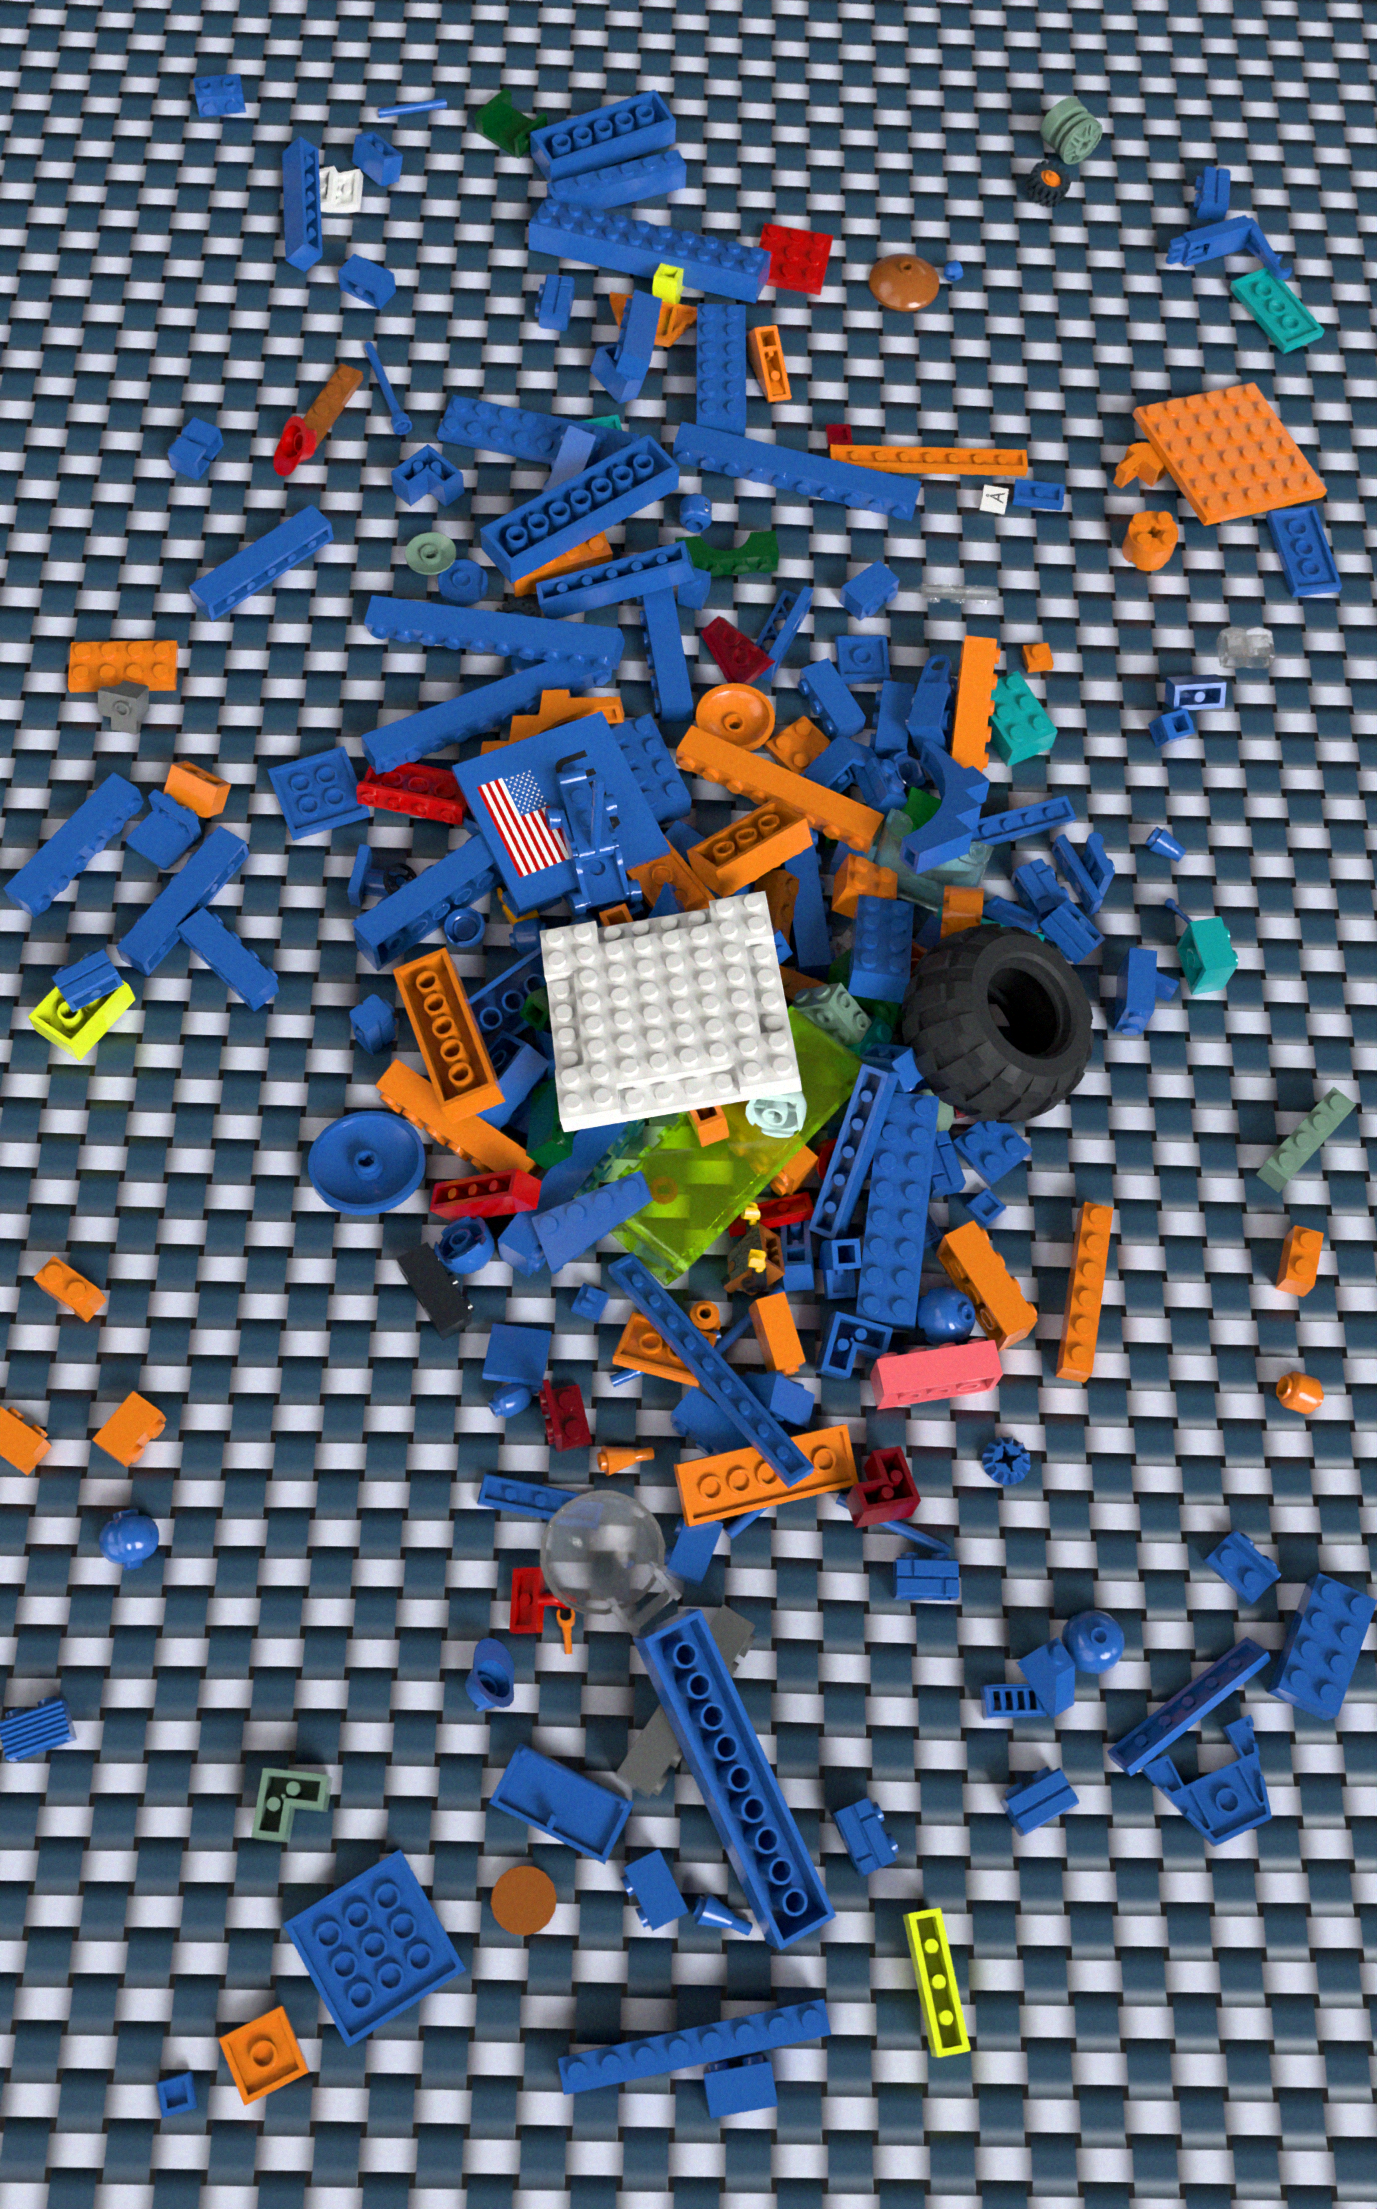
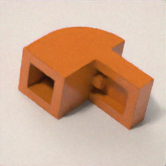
(1140, 461)

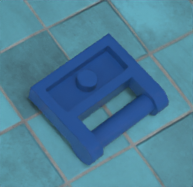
(1096, 862)

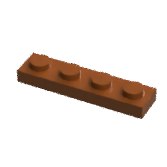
(332, 400)

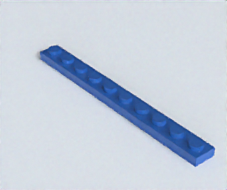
(711, 1370)

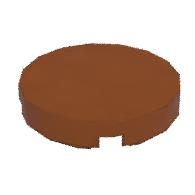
(523, 1900)

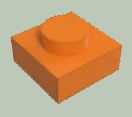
(1037, 657)

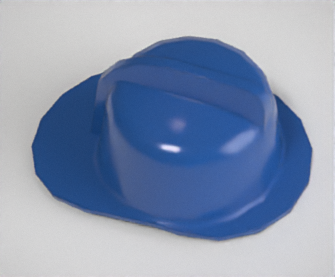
(491, 1677)

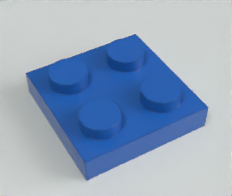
(991, 1149)

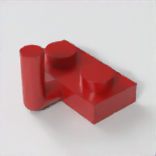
(529, 1600)

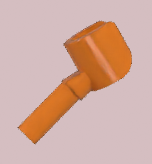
(566, 1630)

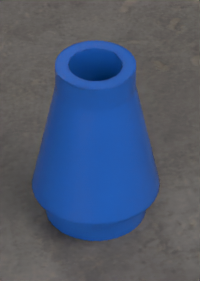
(1163, 843)

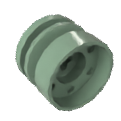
(1071, 130)

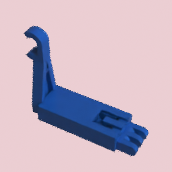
(1225, 239)

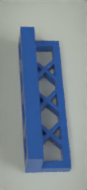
(784, 636)

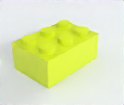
(81, 1029)

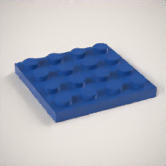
(374, 1947)

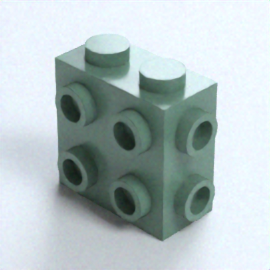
(834, 1012)

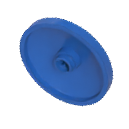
(366, 1163)

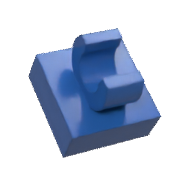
(590, 1302)

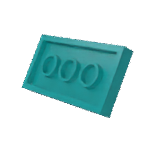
(1276, 310)

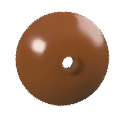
(904, 282)

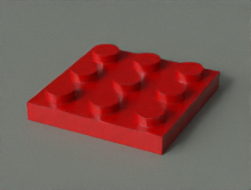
(797, 257)

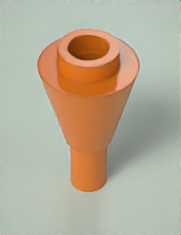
(617, 1458)

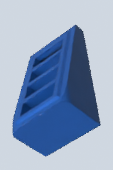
(988, 1705)

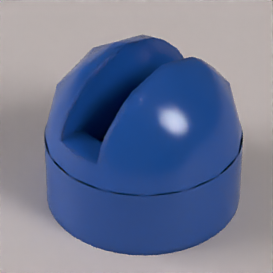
(953, 271)

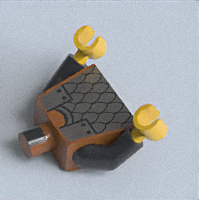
(756, 1258)

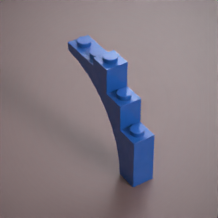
(949, 830)

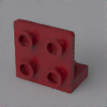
(567, 1418)

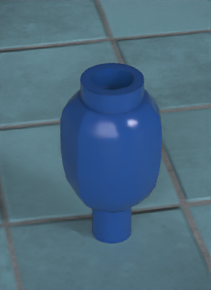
(512, 1399)

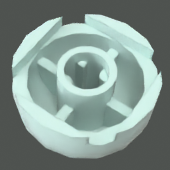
(778, 1113)

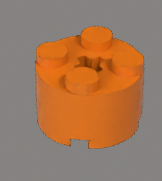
(1150, 540)
(962, 909)

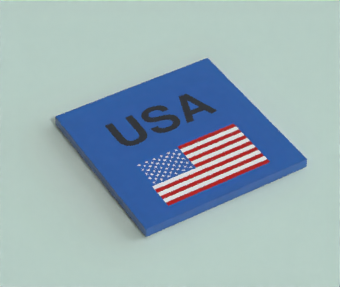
(517, 784)

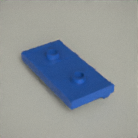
(562, 1803)

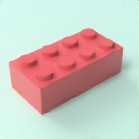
(935, 1373)

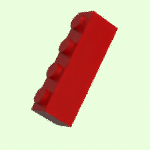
(486, 1195)

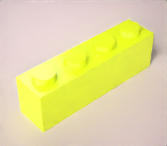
(936, 1983)

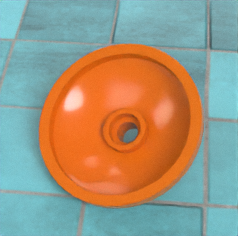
(736, 707)

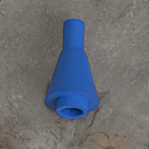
(713, 1913)

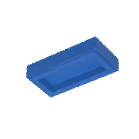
(1011, 914)

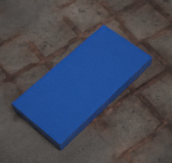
(1303, 551)

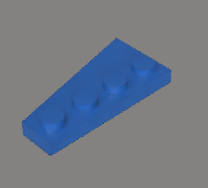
(589, 1218)

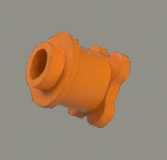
(708, 1309)

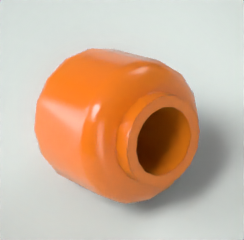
(1299, 1392)

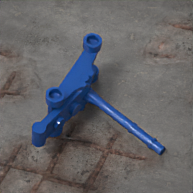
(590, 839)

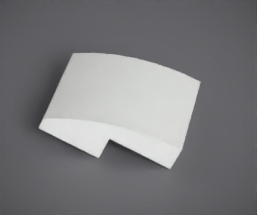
(341, 190)

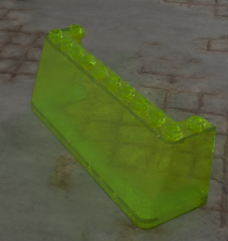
(707, 1187)

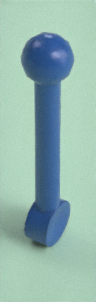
(1170, 903)

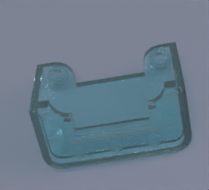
(928, 887)

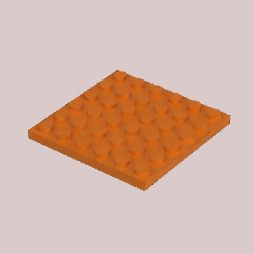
(1229, 453)

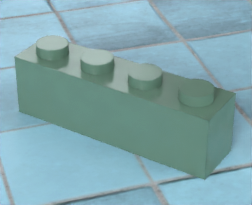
(1305, 1139)

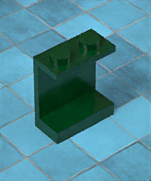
(506, 125)

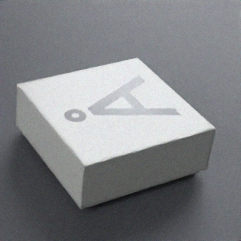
(994, 499)

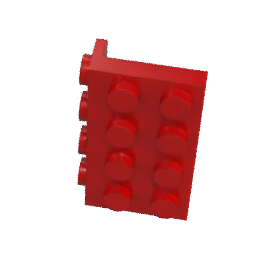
(416, 792)

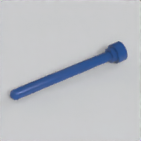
(399, 421)

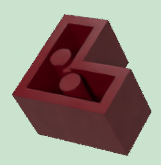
(887, 1493)

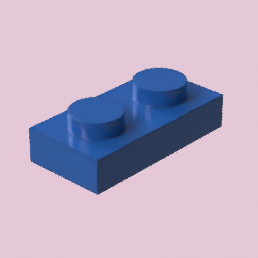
(1038, 494)

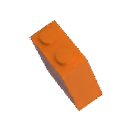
(777, 1334)

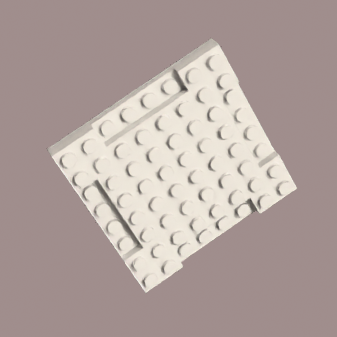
(667, 1014)

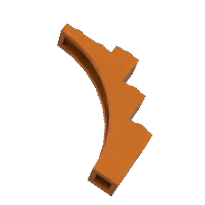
(557, 710)

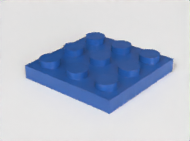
(317, 793)

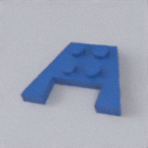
(1224, 1800)

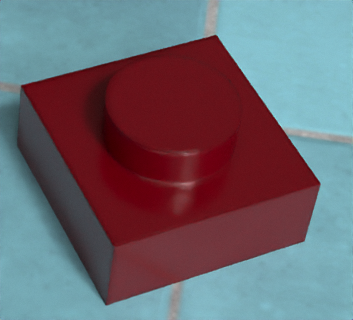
(838, 435)

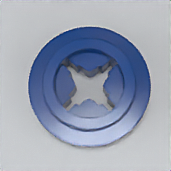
(1000, 1472)

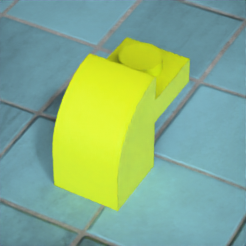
(668, 283)

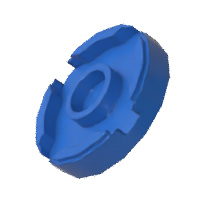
(463, 583)

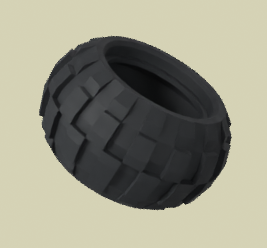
(959, 1042)

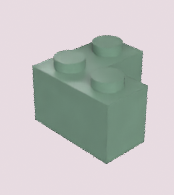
(283, 1793)

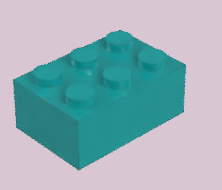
(1018, 721)

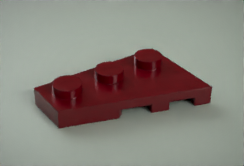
(735, 653)

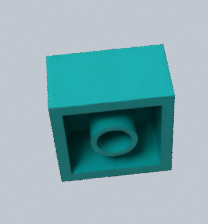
(1207, 955)

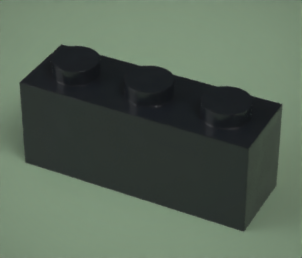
(436, 1291)

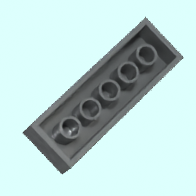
(657, 1745)

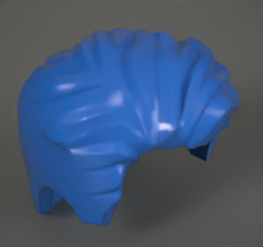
(908, 770)

